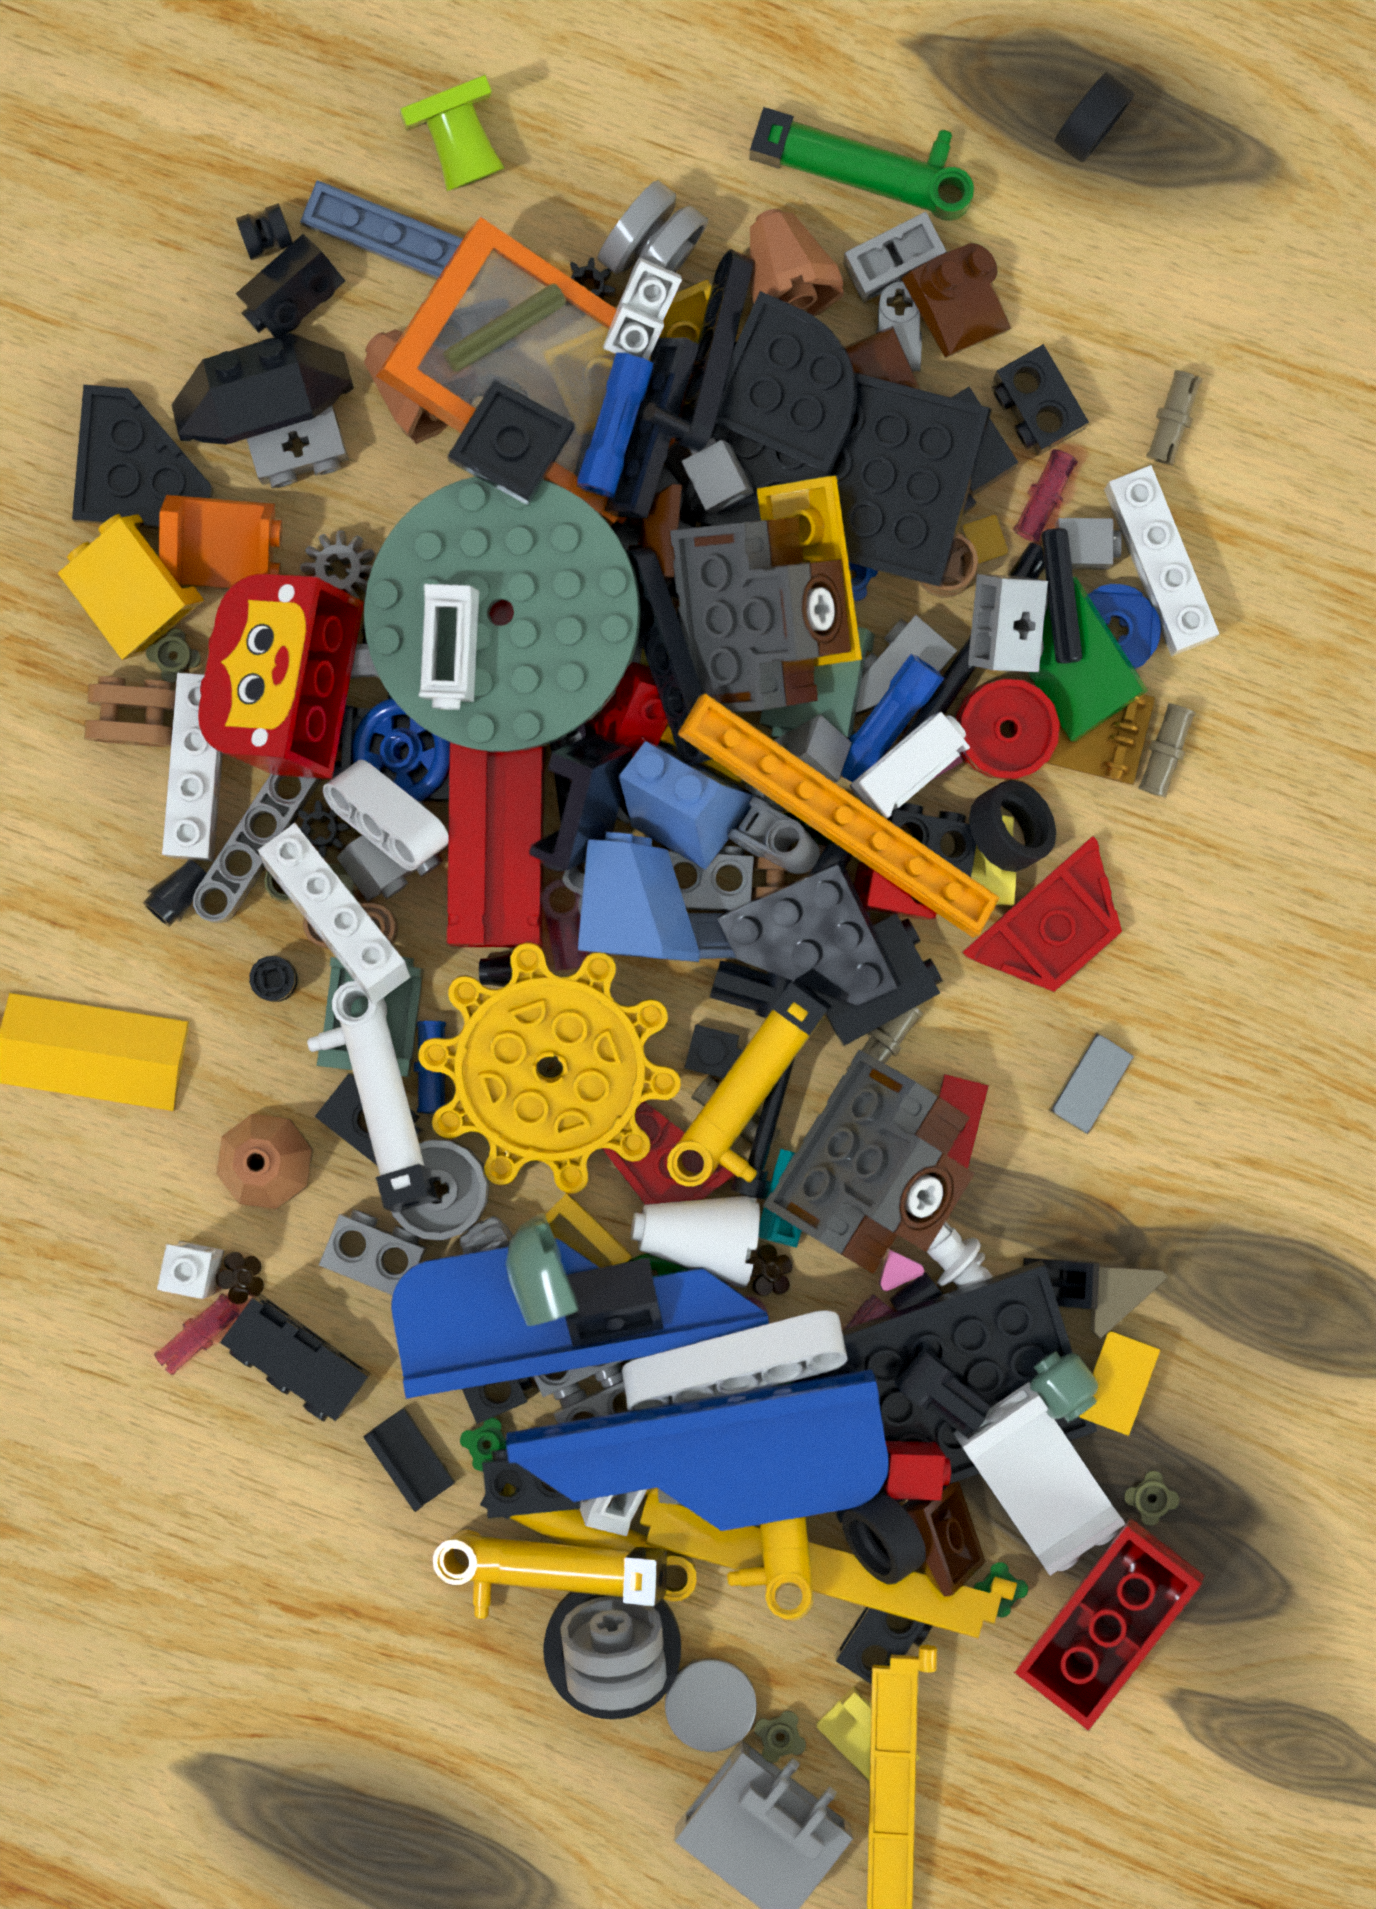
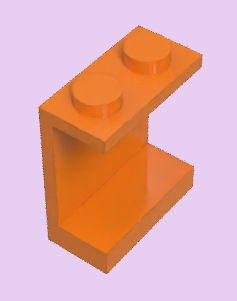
(217, 540)

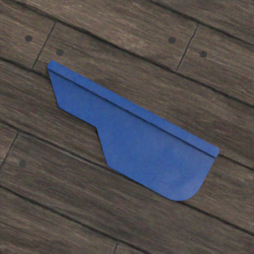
(465, 1329)
(727, 1455)

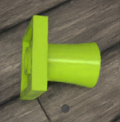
(457, 132)

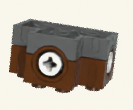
(757, 612)
(874, 1166)

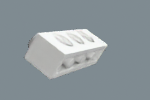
(1161, 560)
(191, 781)
(334, 913)

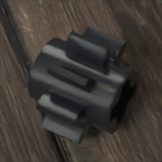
(590, 272)
(333, 827)

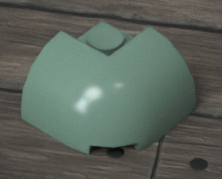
(538, 1274)

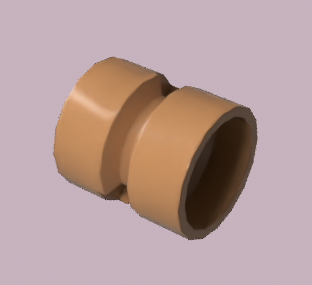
(959, 572)

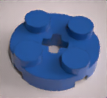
(1134, 613)

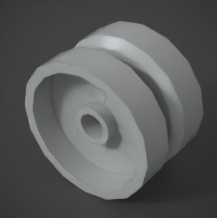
(651, 234)
(465, 1196)
(613, 1653)

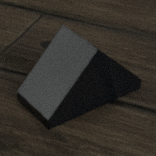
(1072, 1281)

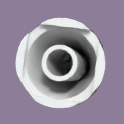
(702, 1235)

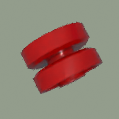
(1033, 728)

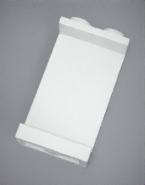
(1041, 1480)

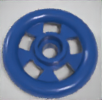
(381, 721)

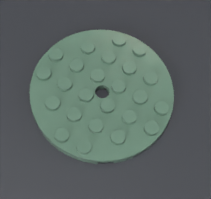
(569, 624)

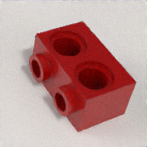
(634, 710)

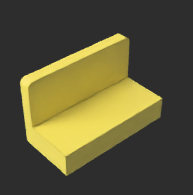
(849, 1729)

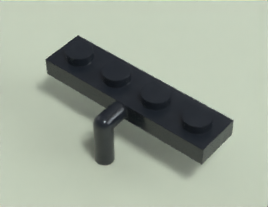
(654, 427)

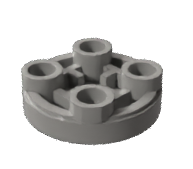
(710, 1705)

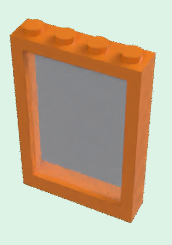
(552, 362)

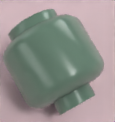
(1065, 1385)

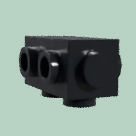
(289, 288)

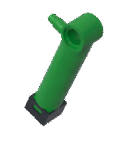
(862, 166)

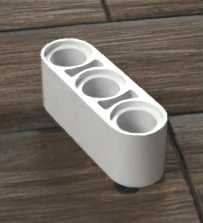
(385, 815)

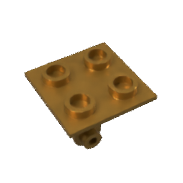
(1110, 748)

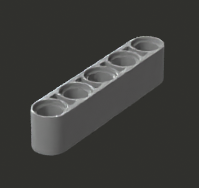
(245, 840)

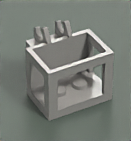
(763, 1830)

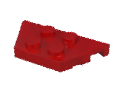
(1054, 925)

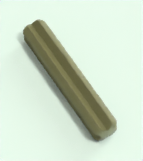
(504, 327)

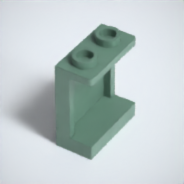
(837, 696)
(400, 1017)

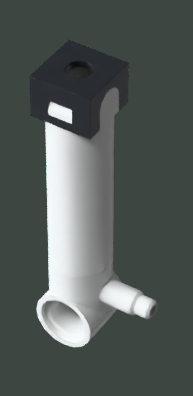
(403, 1177)

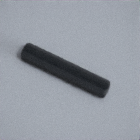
(1061, 595)

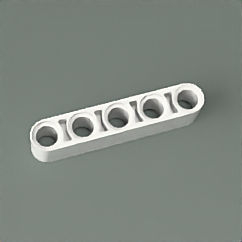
(737, 1362)

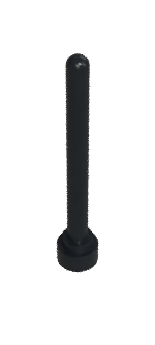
(763, 1139)

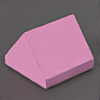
(898, 1270)

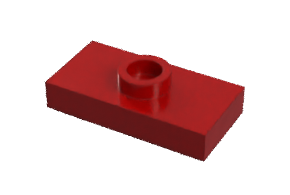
(969, 1099)

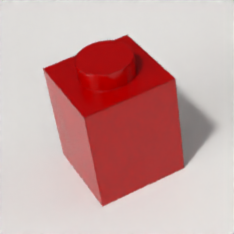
(916, 1470)

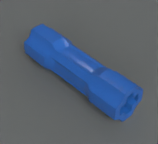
(616, 420)
(906, 694)

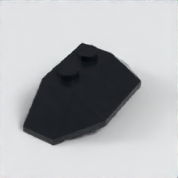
(260, 389)

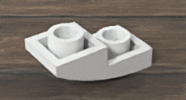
(642, 310)

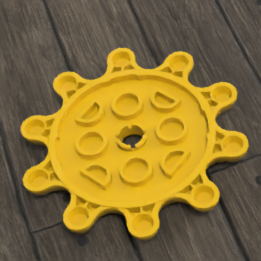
(541, 1116)

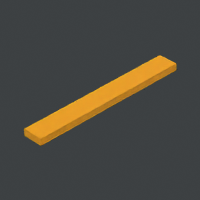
(838, 815)

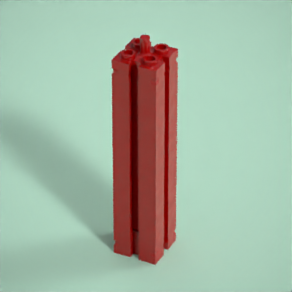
(492, 823)

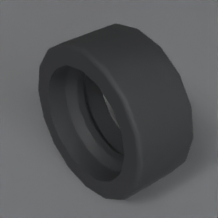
(1094, 117)
(992, 835)
(884, 1538)

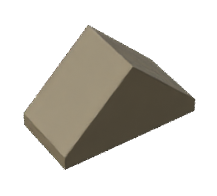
(1120, 1292)

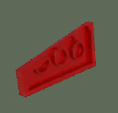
(651, 1176)

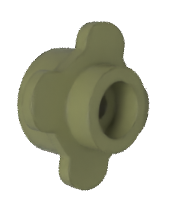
(160, 654)
(1164, 1501)
(785, 1724)

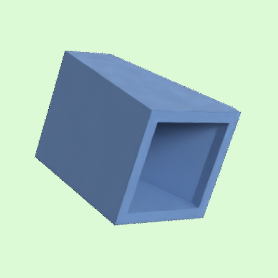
(682, 803)
(633, 902)

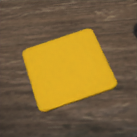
(986, 538)

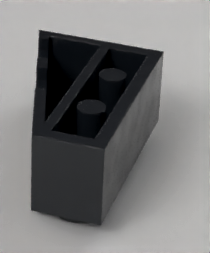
(294, 1358)

